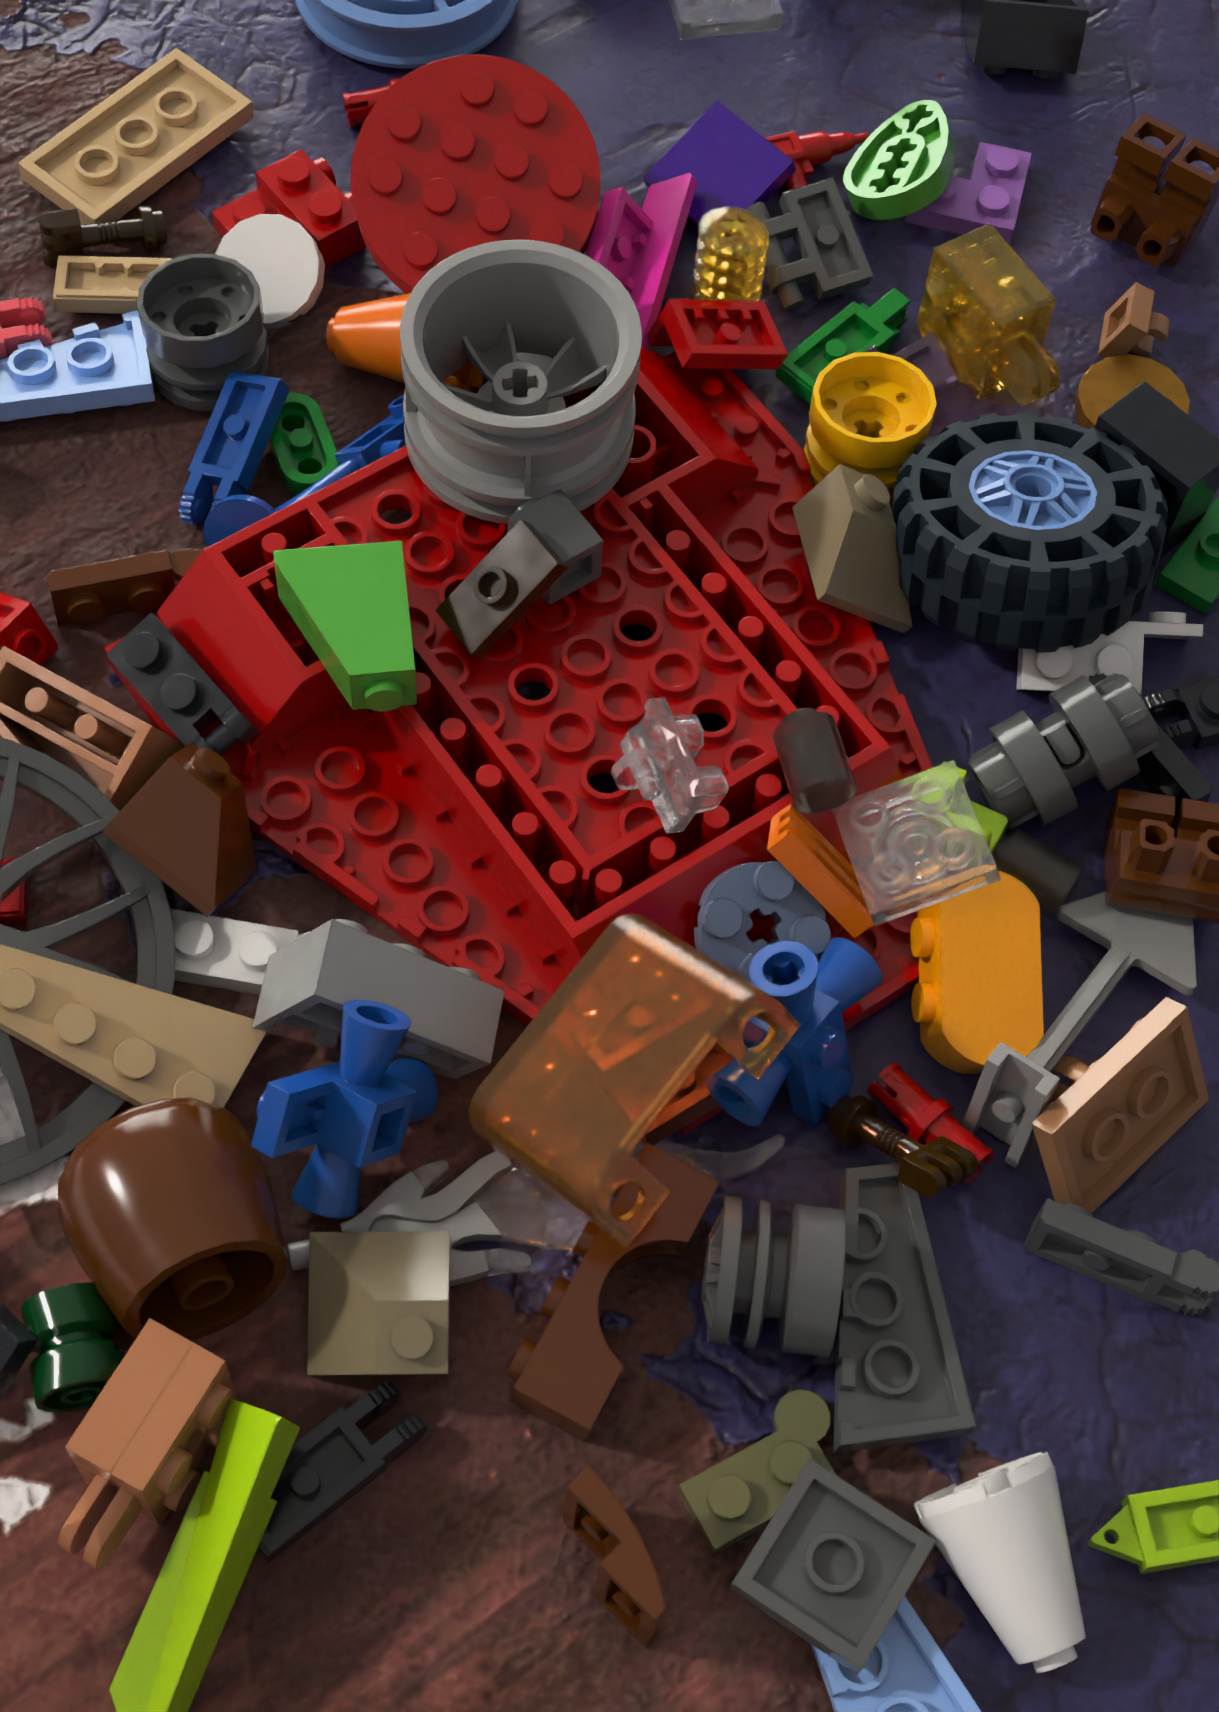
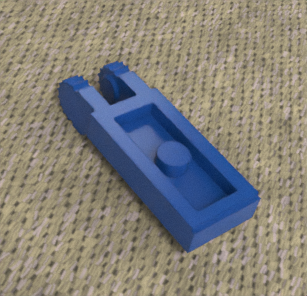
(232, 442)

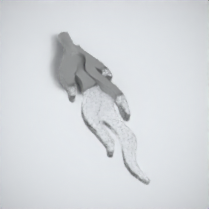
(502, 1205)

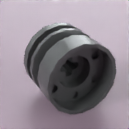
(199, 325)
(775, 1276)

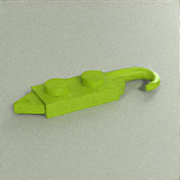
(1165, 1528)

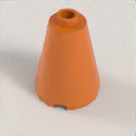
(369, 340)

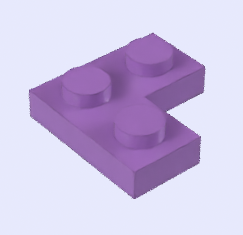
(986, 198)

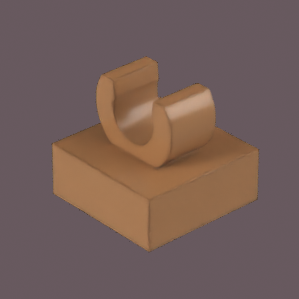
(1132, 324)

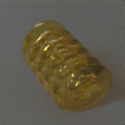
(730, 256)

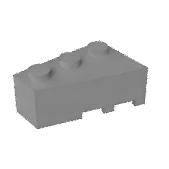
(339, 962)

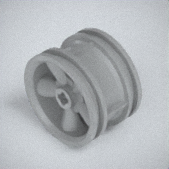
(515, 435)

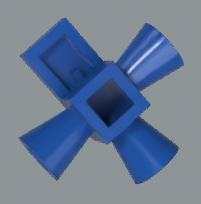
(817, 1054)
(347, 1108)

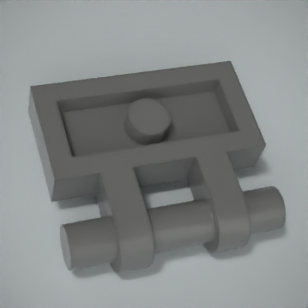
(825, 242)

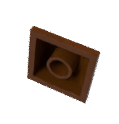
(190, 828)

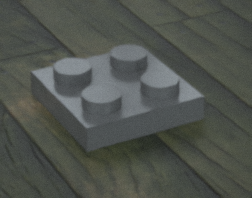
(833, 1566)

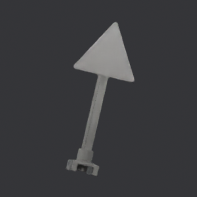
(1019, 1088)

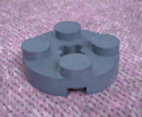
(769, 891)

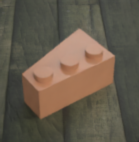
(79, 729)

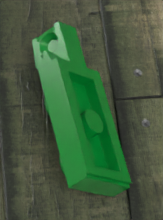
(846, 333)

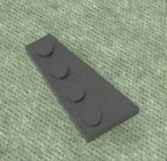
(893, 1333)

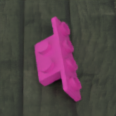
(643, 242)

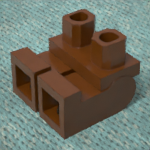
(1156, 194)
(1158, 865)

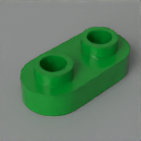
(305, 448)

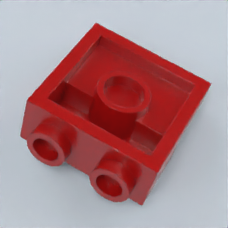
(306, 194)

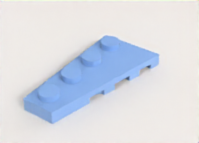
(78, 373)

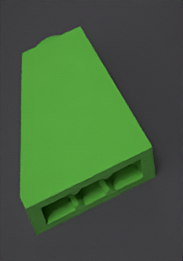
(354, 618)

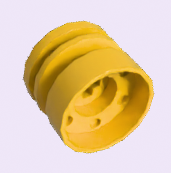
(868, 416)

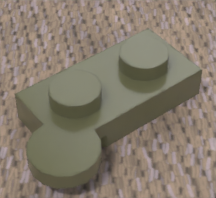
(750, 1485)

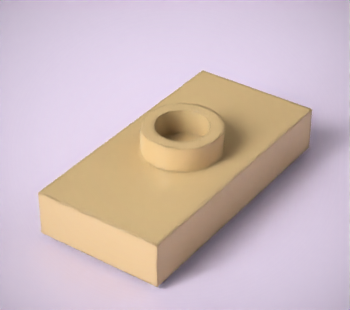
(100, 283)

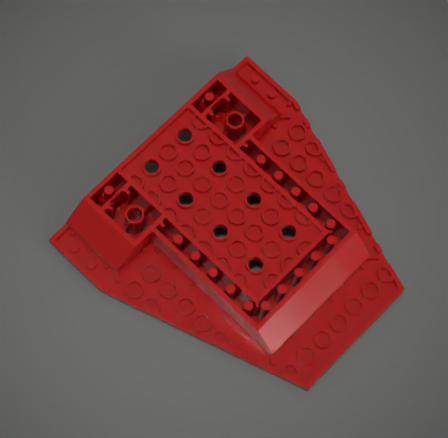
(476, 805)

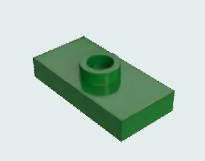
(1194, 568)

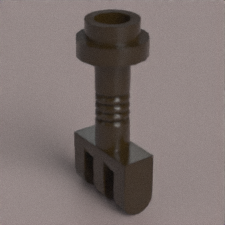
(66, 236)
(922, 1168)

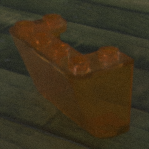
(609, 1062)

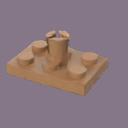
(1120, 1107)

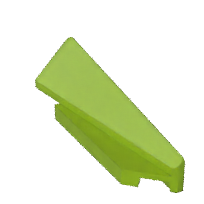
(205, 1564)

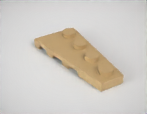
(124, 1033)

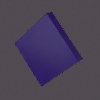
(727, 160)

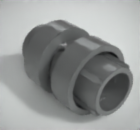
(1097, 723)

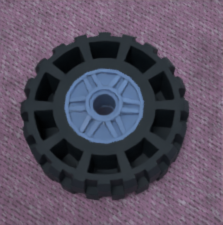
(1027, 531)

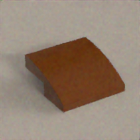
(626, 1575)

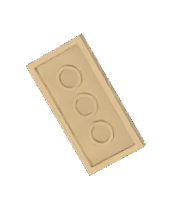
(136, 139)

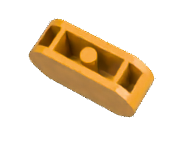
(979, 974)

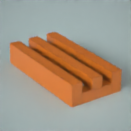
(819, 869)

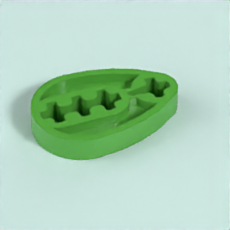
(911, 139)

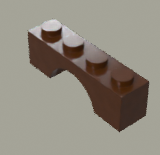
(572, 1366)

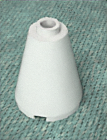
(1012, 1556)

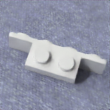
(1109, 654)

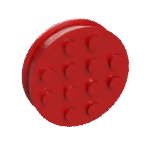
(468, 160)

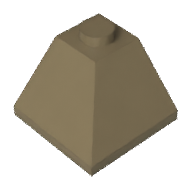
(852, 547)
(379, 1303)

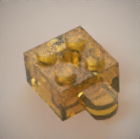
(990, 317)

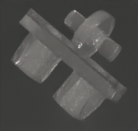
(662, 766)

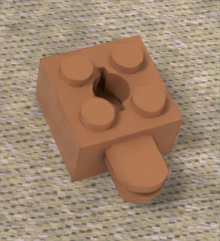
(145, 1439)

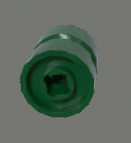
(73, 1346)

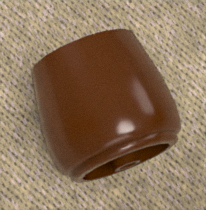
(173, 1217)

